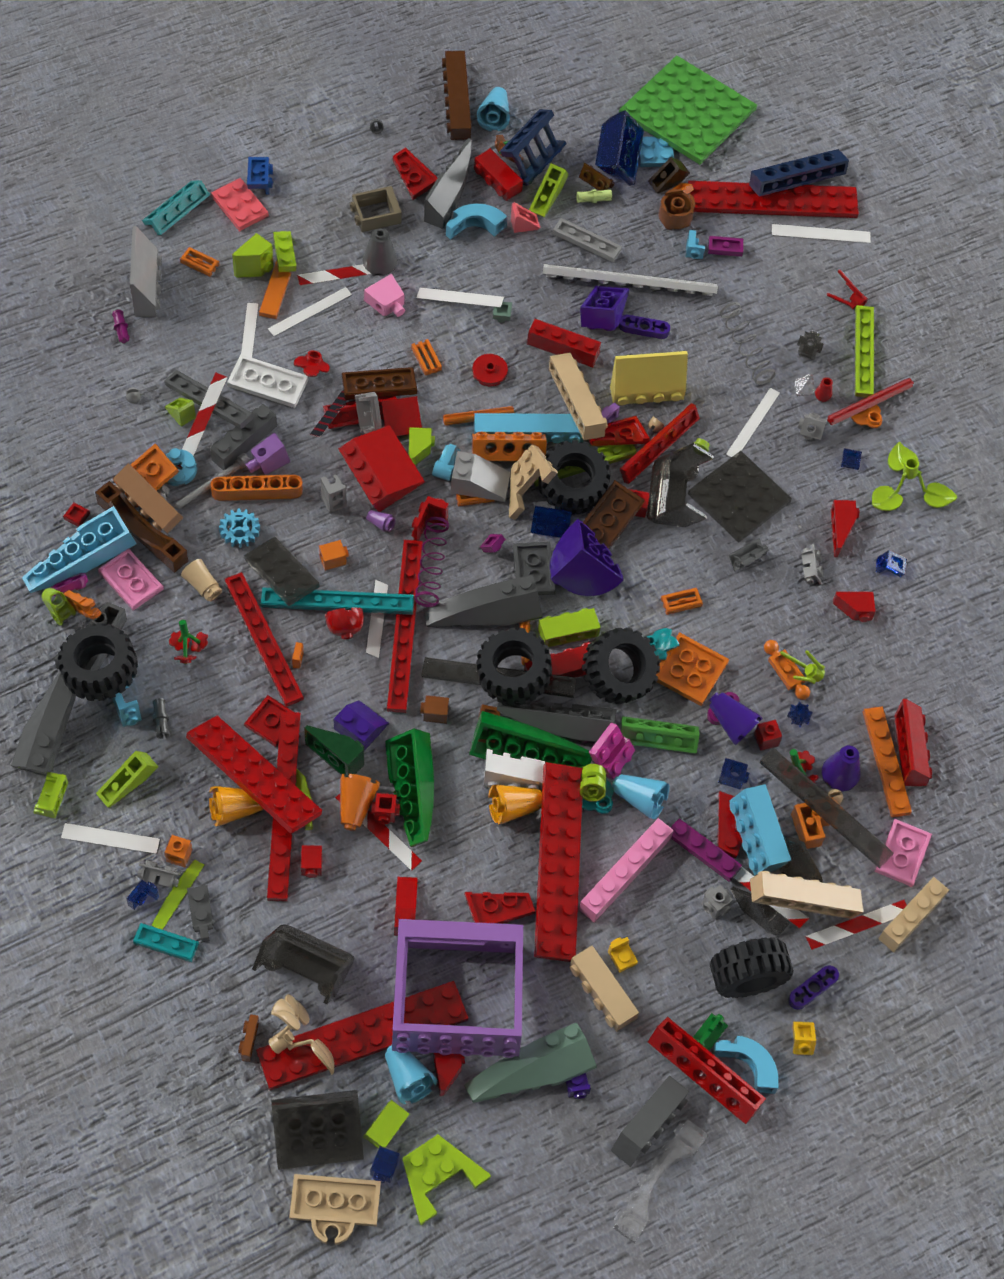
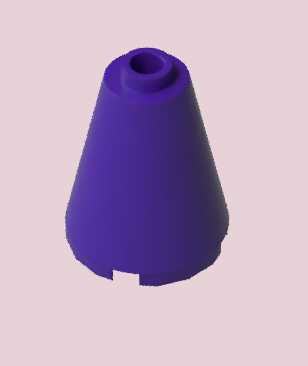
(733, 716)
(842, 769)

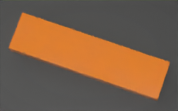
(274, 293)

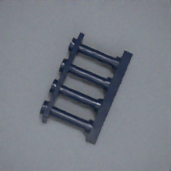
(522, 139)

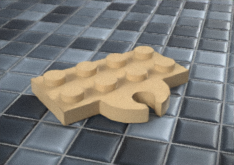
(334, 1204)

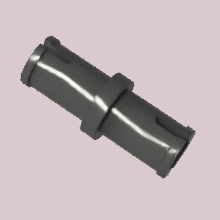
(160, 718)

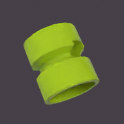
(593, 782)

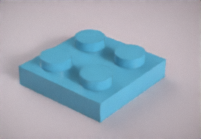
(654, 152)

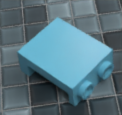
(128, 712)

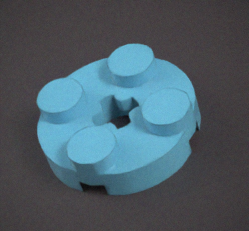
(188, 465)

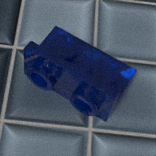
(550, 521)

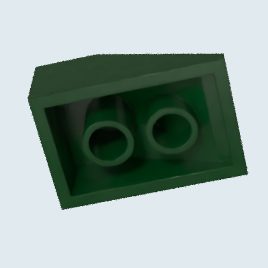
(335, 749)

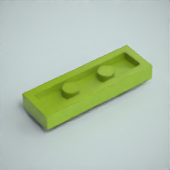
(284, 251)

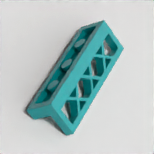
(177, 206)

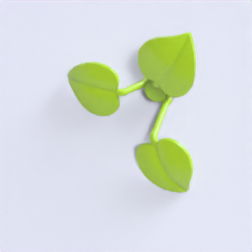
(904, 459)

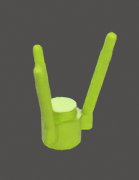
(814, 672)

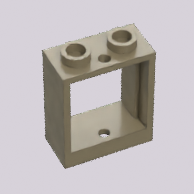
(374, 197)

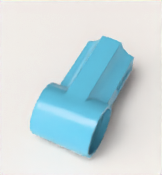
(445, 466)

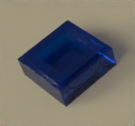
(851, 459)

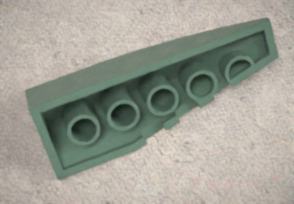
(540, 1063)

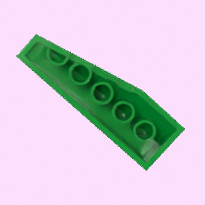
(525, 741)
(413, 780)

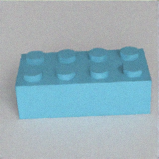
(759, 829)

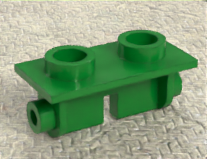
(710, 1031)

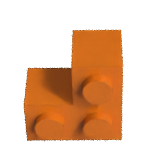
(808, 825)

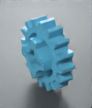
(239, 528)

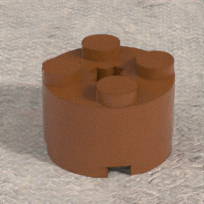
(676, 209)

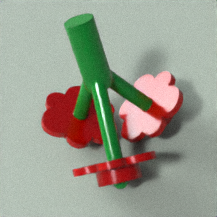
(181, 641)
(803, 762)

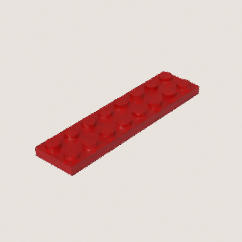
(254, 774)

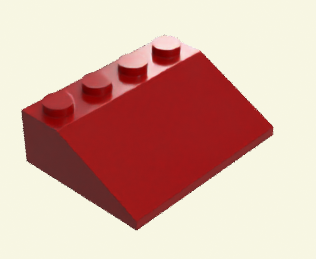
(381, 467)

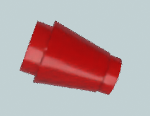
(824, 390)

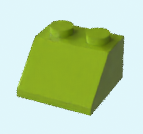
(253, 258)

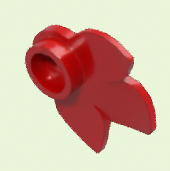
(312, 363)

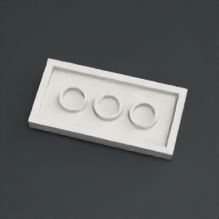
(267, 381)

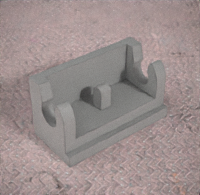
(368, 412)
(333, 494)

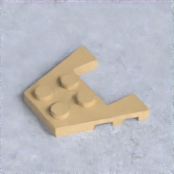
(524, 474)

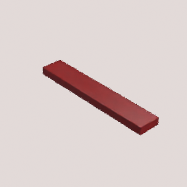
(659, 443)

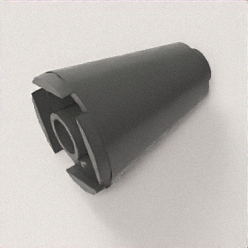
(380, 253)

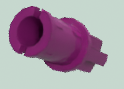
(120, 326)

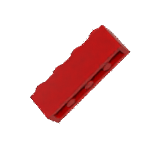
(562, 341)
(566, 663)

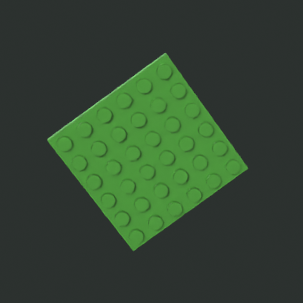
(688, 109)

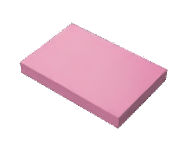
(130, 579)
(909, 850)

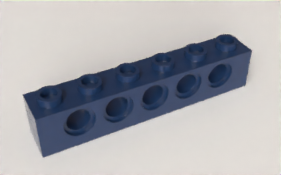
(798, 172)

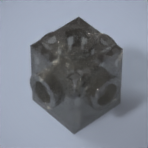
(810, 351)

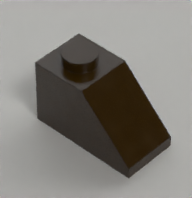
(669, 175)

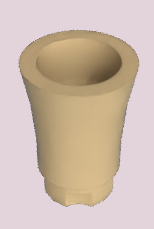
(201, 580)

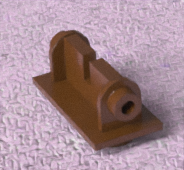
(595, 178)

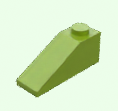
(549, 190)
(127, 778)

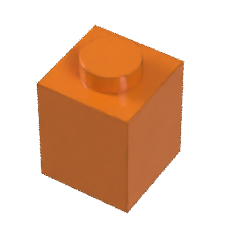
(333, 554)

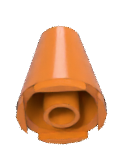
(355, 799)

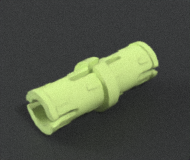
(594, 196)

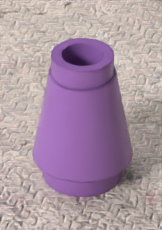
(381, 520)

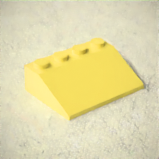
(649, 378)

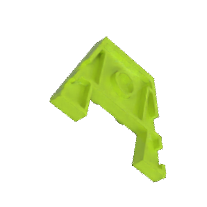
(433, 1165)

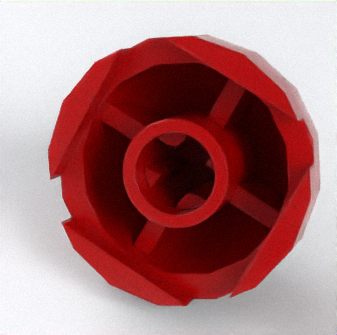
(345, 622)

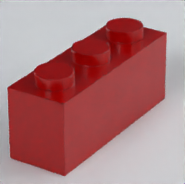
(498, 174)

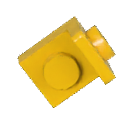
(622, 954)
(804, 1038)

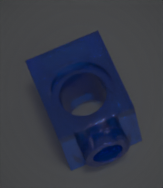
(728, 779)
(384, 1165)

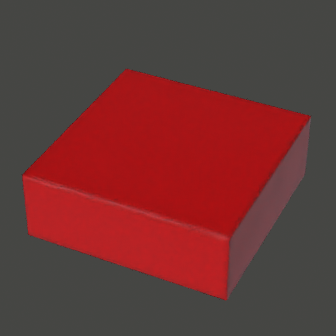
(76, 514)

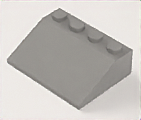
(144, 275)

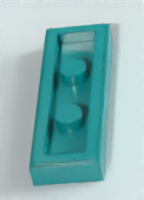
(165, 942)

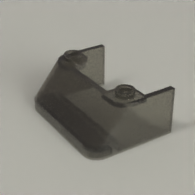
(669, 487)
(799, 866)
(307, 957)

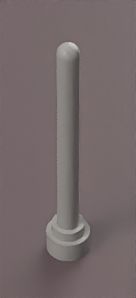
(240, 464)

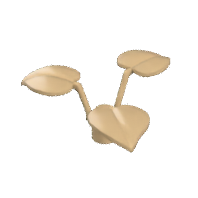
(291, 1012)

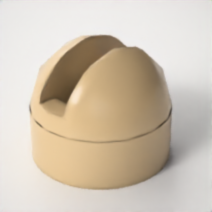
(655, 422)
(838, 799)

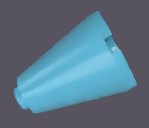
(494, 110)
(642, 793)
(409, 1076)

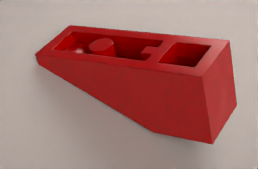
(843, 519)
(405, 900)

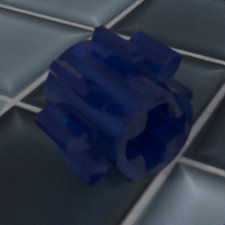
(799, 714)

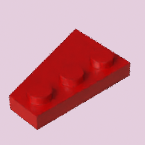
(413, 173)
(622, 432)
(728, 837)
(499, 907)

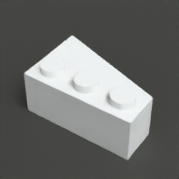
(512, 771)

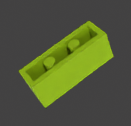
(569, 627)

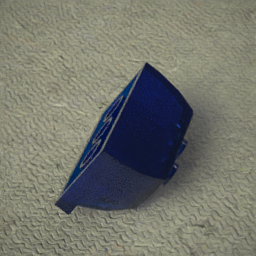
(620, 147)

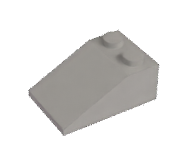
(479, 478)

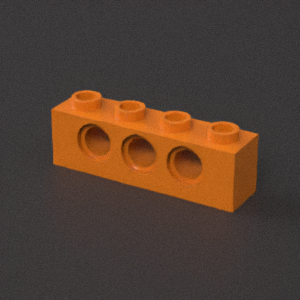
(500, 439)

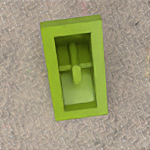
(182, 410)

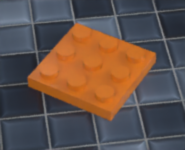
(691, 669)

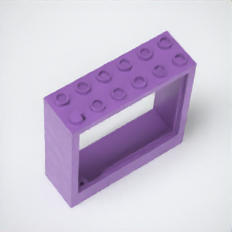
(450, 1038)

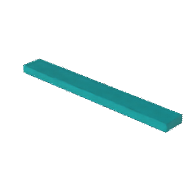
(335, 600)

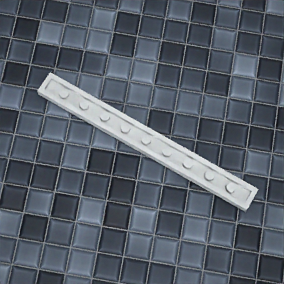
(623, 278)

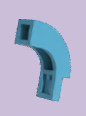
(476, 215)
(756, 1057)

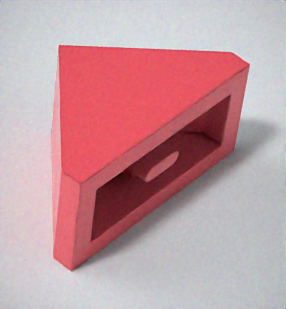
(523, 219)

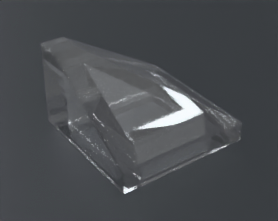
(805, 385)

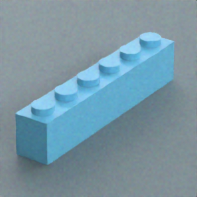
(555, 426)

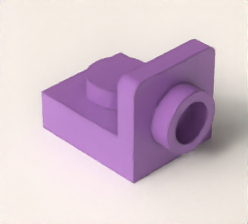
(610, 412)

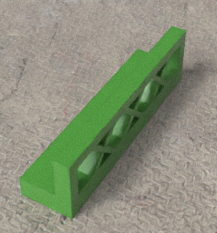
(660, 734)

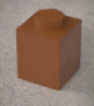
(435, 709)

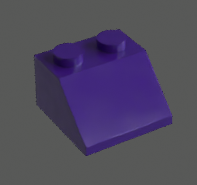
(359, 723)

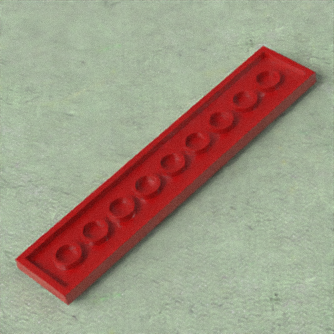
(796, 201)
(558, 863)
(360, 1035)

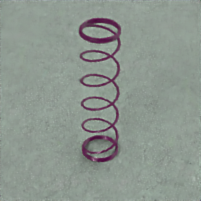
(426, 592)

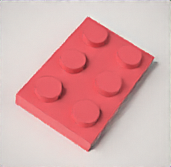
(239, 204)

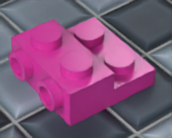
(612, 751)

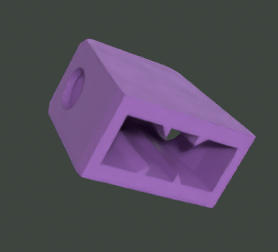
(268, 455)

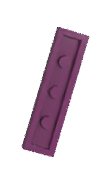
(705, 850)

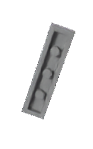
(587, 240)

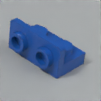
(259, 173)

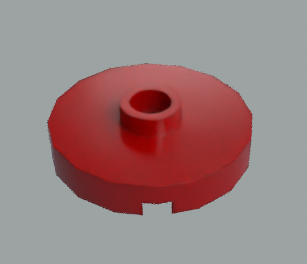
(487, 376)

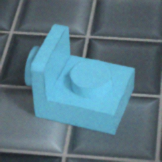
(694, 250)

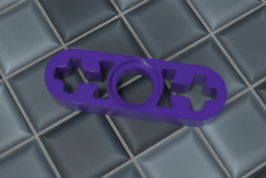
(656, 333)
(813, 995)

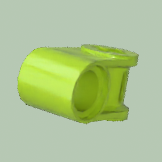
(59, 608)

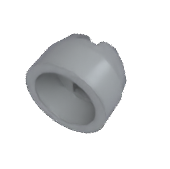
(133, 395)

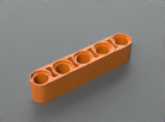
(247, 487)

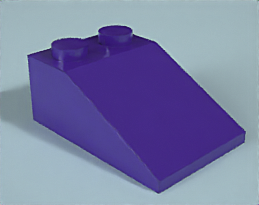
(603, 308)

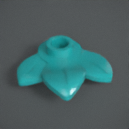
(663, 642)
(595, 805)

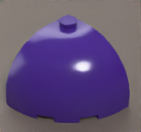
(583, 563)

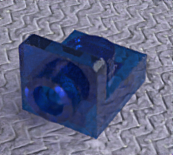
(891, 562)
(140, 892)

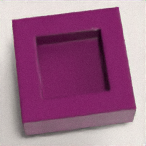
(493, 543)

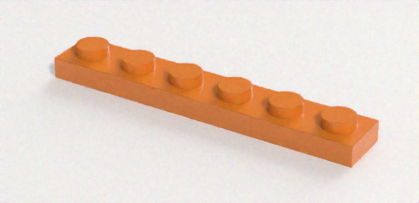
(887, 762)

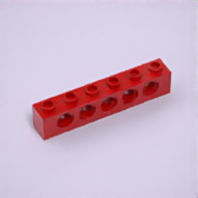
(706, 1070)

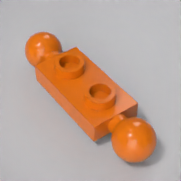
(786, 670)

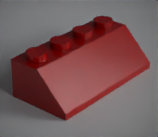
(912, 744)

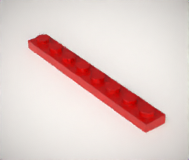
(264, 639)

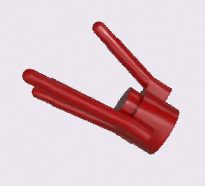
(856, 298)

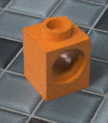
(178, 851)

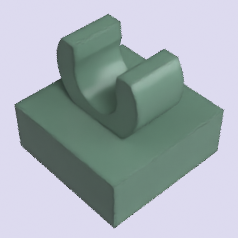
(502, 313)

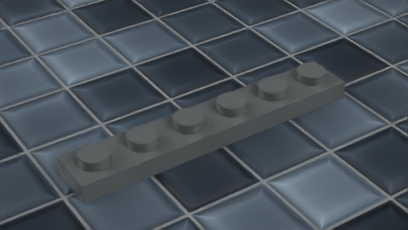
(196, 391)

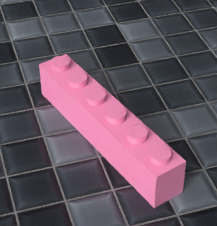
(625, 870)

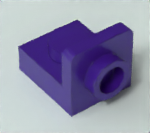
(578, 1087)

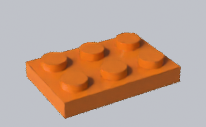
(154, 468)

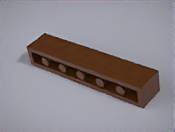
(457, 95)

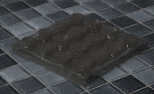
(739, 496)

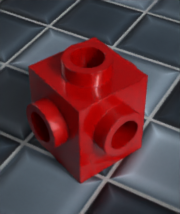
(385, 808)

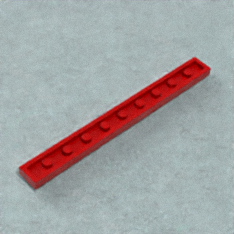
(404, 630)
(282, 839)

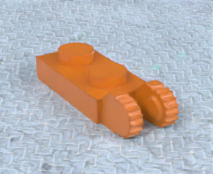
(82, 605)

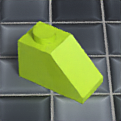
(420, 443)

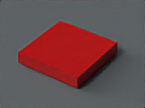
(401, 414)
(266, 720)

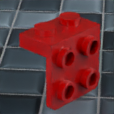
(430, 508)

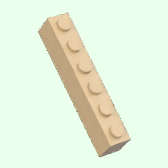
(577, 396)
(806, 895)

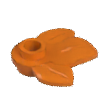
(869, 417)

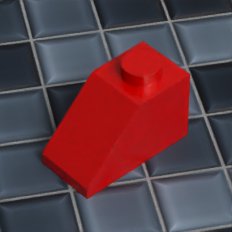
(856, 604)
(447, 1070)

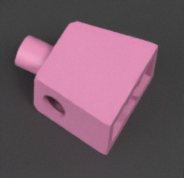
(385, 296)

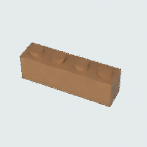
(150, 501)

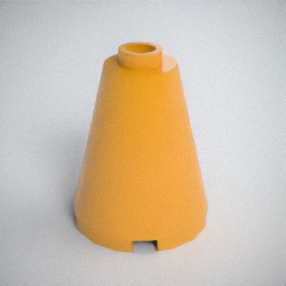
(513, 802)
(231, 804)

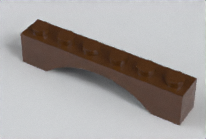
(161, 545)

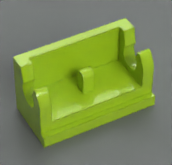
(51, 795)
(386, 1124)

